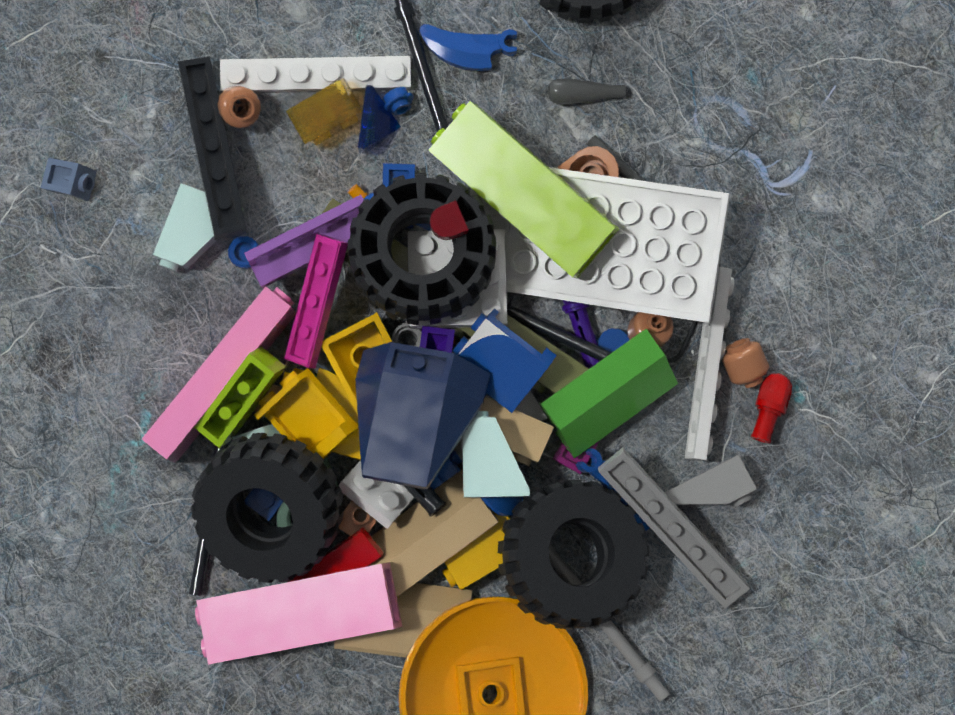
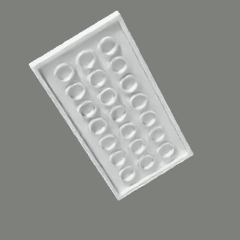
(656, 262)

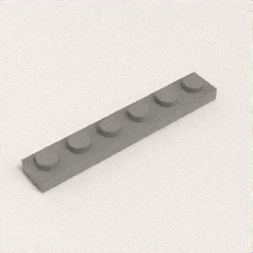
(673, 527)

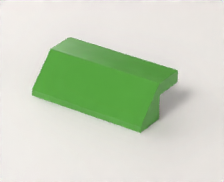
(609, 393)

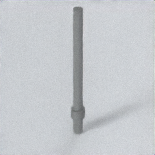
(643, 670)

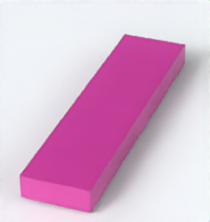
(316, 301)

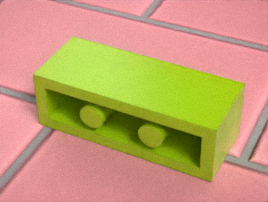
(240, 397)

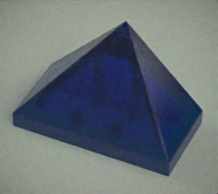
(375, 121)

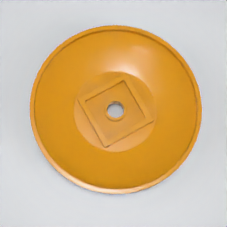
(496, 645)

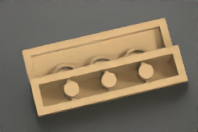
(421, 543)
(417, 610)

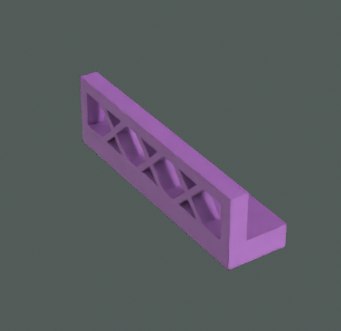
(294, 248)

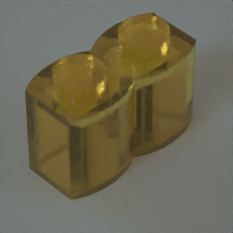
(325, 111)

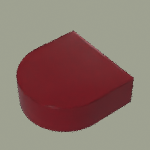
(448, 222)

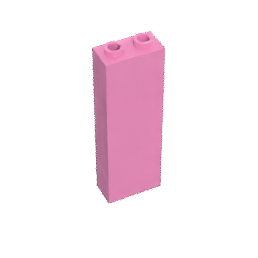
(255, 328)
(298, 613)

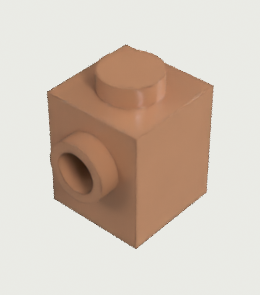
(355, 519)

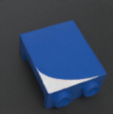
(507, 358)

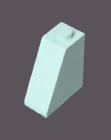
(186, 230)
(489, 462)

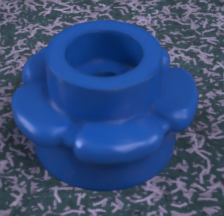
(398, 100)

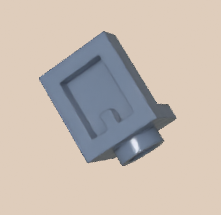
(68, 178)

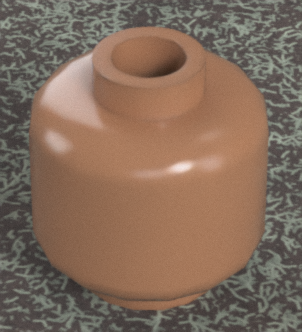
(249, 105)
(658, 326)
(745, 362)

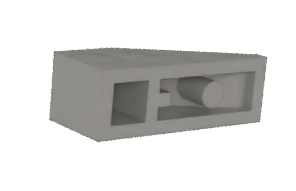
(716, 486)

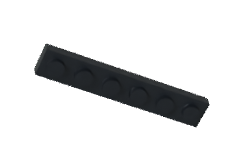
(212, 148)

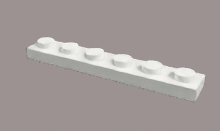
(315, 73)
(707, 376)

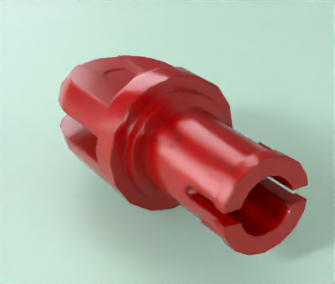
(771, 404)

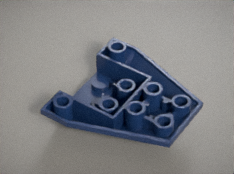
(414, 410)

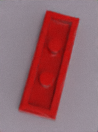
(352, 553)

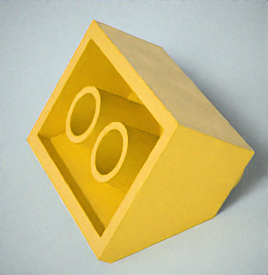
(346, 350)

